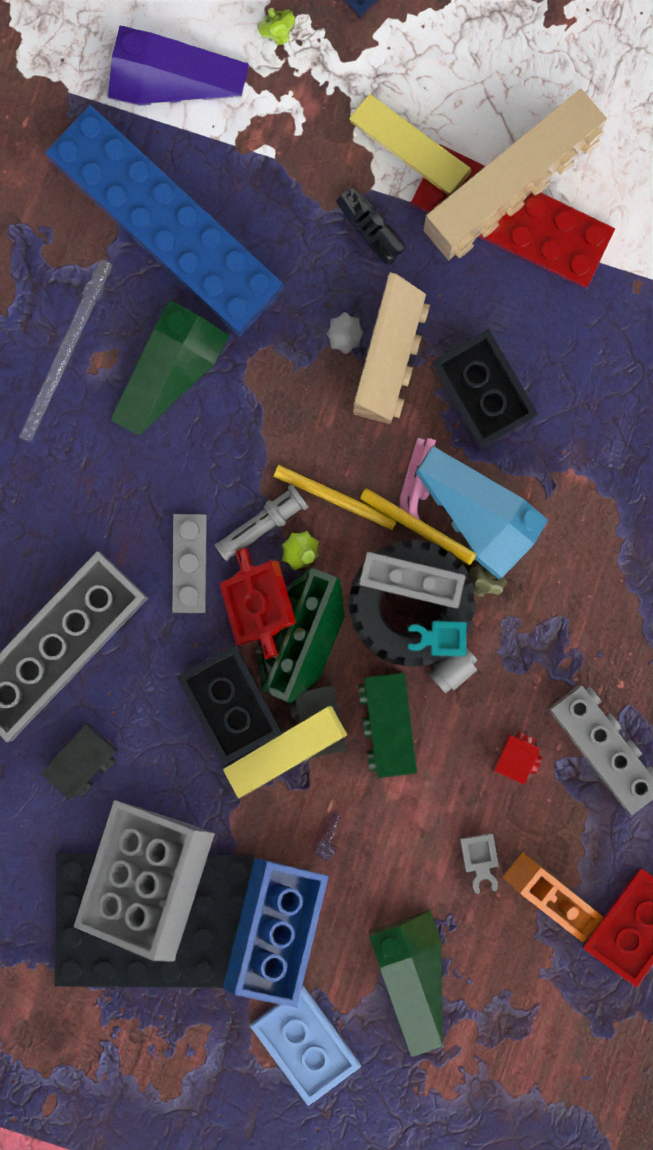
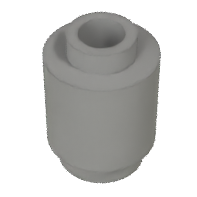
(453, 671)

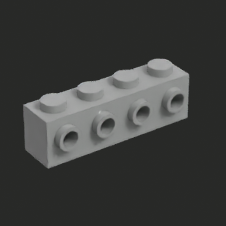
(605, 748)

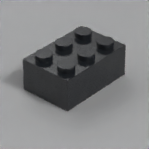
(483, 390)
(229, 704)

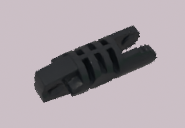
(371, 226)

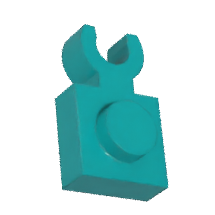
(445, 638)

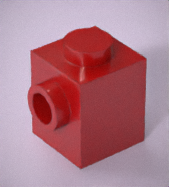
(518, 758)

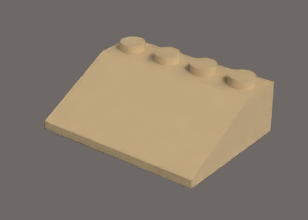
(390, 350)

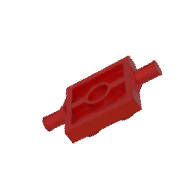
(257, 603)

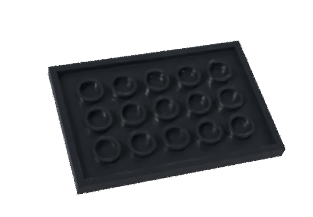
(203, 949)

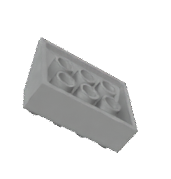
(144, 881)

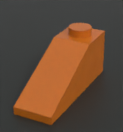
(552, 897)

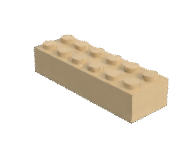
(515, 174)

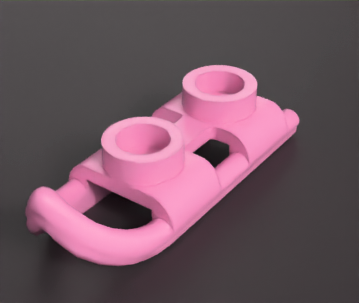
(413, 486)

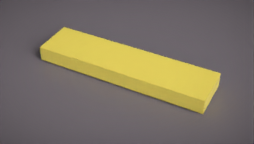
(410, 145)
(285, 752)

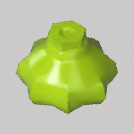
(277, 25)
(300, 550)

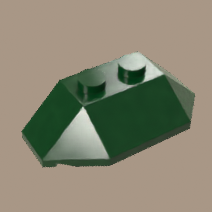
(308, 643)

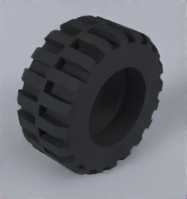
(368, 617)

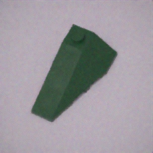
(172, 361)
(412, 972)

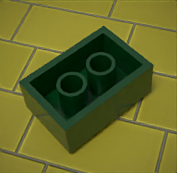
(388, 725)

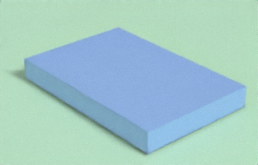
(305, 1047)

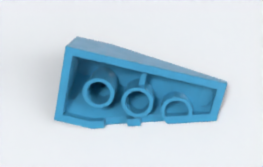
(488, 515)

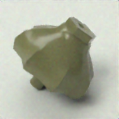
(485, 582)

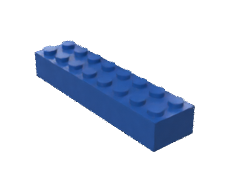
(165, 221)

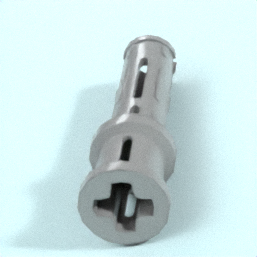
(274, 514)

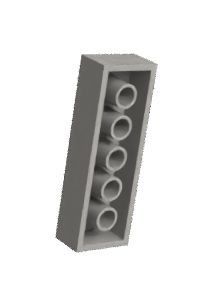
(63, 640)

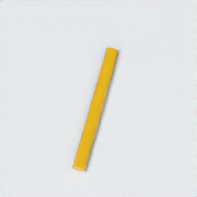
(334, 497)
(418, 526)

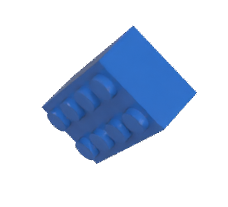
(275, 933)

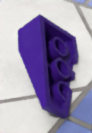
(161, 69)

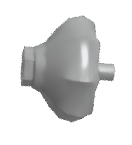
(345, 332)

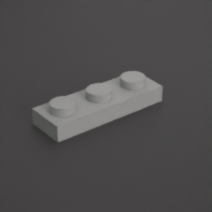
(189, 563)
(412, 580)

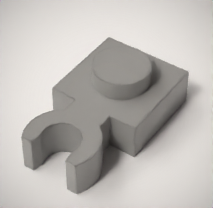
(479, 856)

